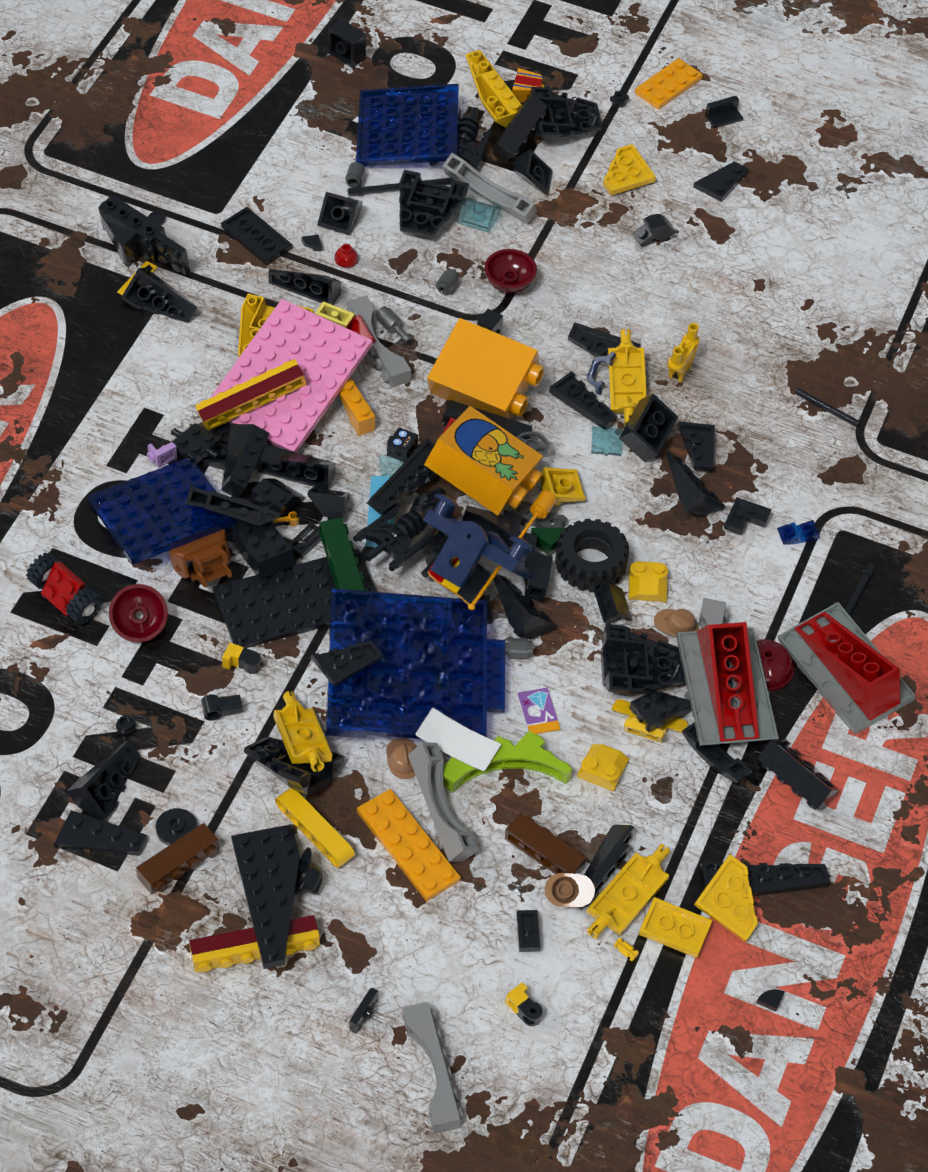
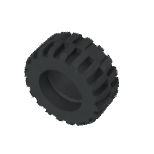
(596, 536)

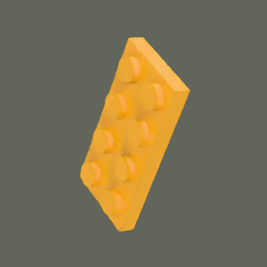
(668, 83)

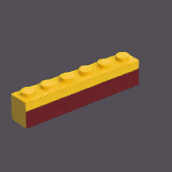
(250, 394)
(241, 945)

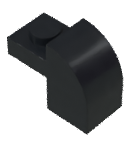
(655, 226)

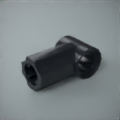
(217, 706)

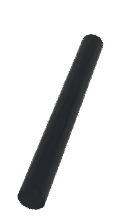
(827, 407)

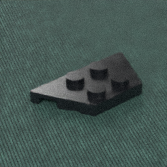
(659, 708)

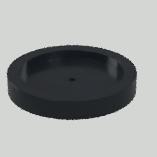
(174, 825)

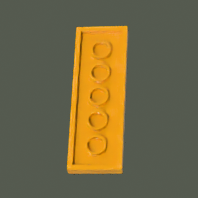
(408, 845)

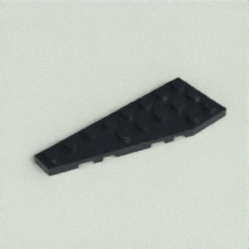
(269, 874)

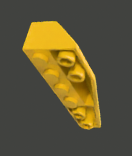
(492, 89)

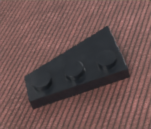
(347, 662)

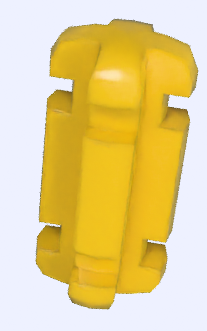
(626, 949)

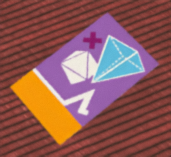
(539, 711)

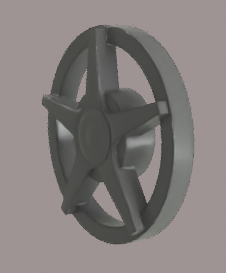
(533, 443)

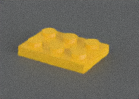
(675, 927)

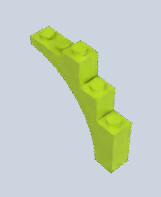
(526, 754)

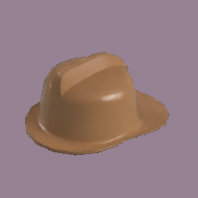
(675, 621)
(398, 758)
(569, 890)

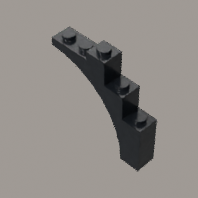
(509, 526)

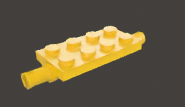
(626, 376)
(302, 734)
(628, 893)

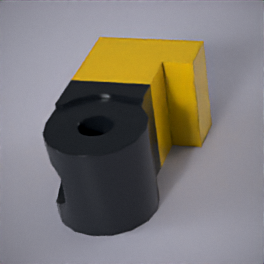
(241, 658)
(523, 1006)

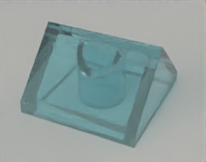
(478, 214)

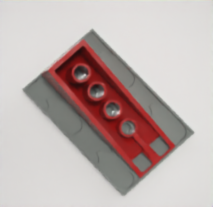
(846, 668)
(726, 684)

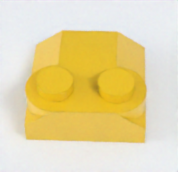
(563, 484)
(648, 581)
(603, 766)

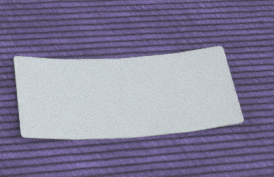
(457, 740)

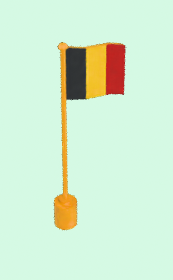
(480, 576)

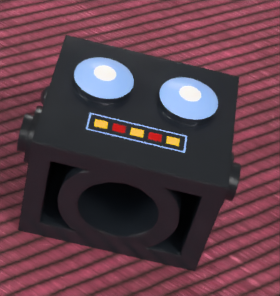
(402, 444)

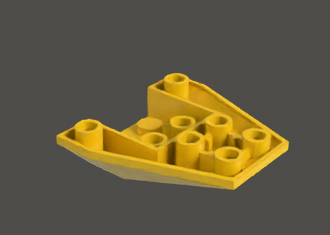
(253, 315)

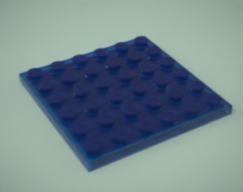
(407, 125)
(151, 513)

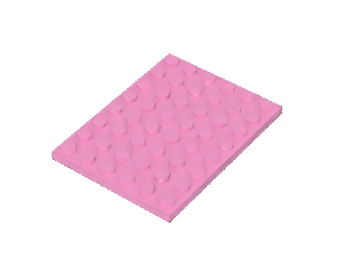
(325, 356)

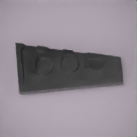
(594, 340)
(579, 398)
(92, 833)

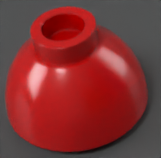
(346, 256)

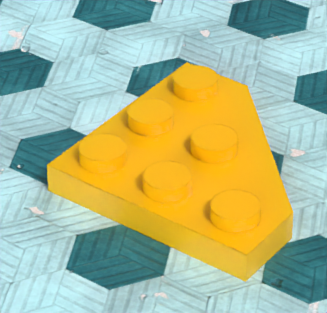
(627, 171)
(730, 899)

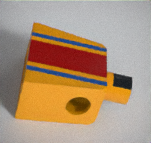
(524, 81)

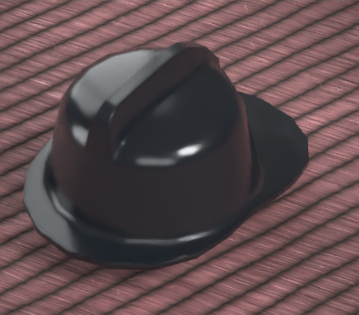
(309, 874)

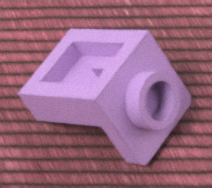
(162, 455)

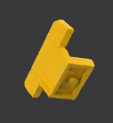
(635, 727)

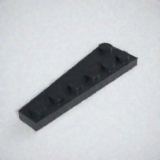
(405, 481)
(776, 878)

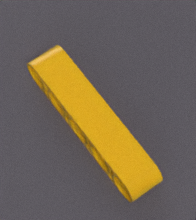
(314, 827)

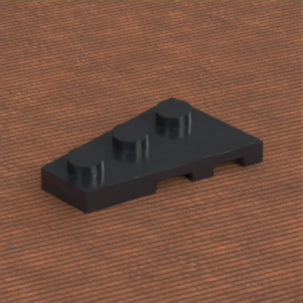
(722, 181)
(699, 444)

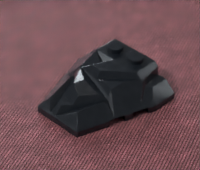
(565, 115)
(426, 204)
(637, 663)
(273, 757)

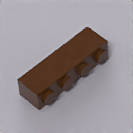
(543, 846)
(177, 858)

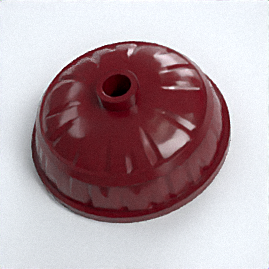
(510, 270)
(131, 601)
(777, 667)

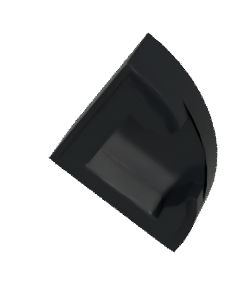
(312, 241)
(771, 999)

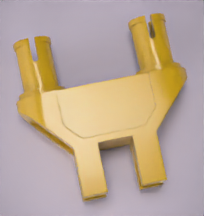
(684, 354)

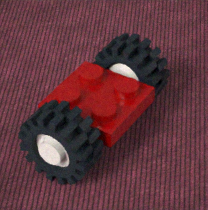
(64, 588)

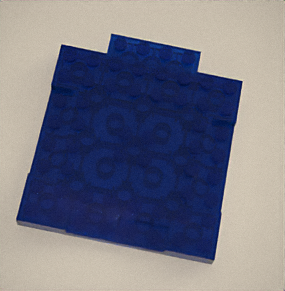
(431, 659)

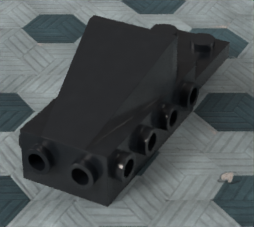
(139, 235)

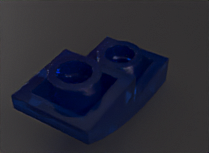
(799, 533)

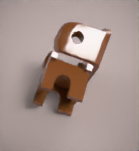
(208, 555)

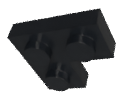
(746, 511)

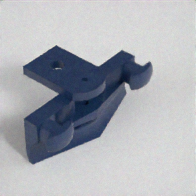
(469, 542)

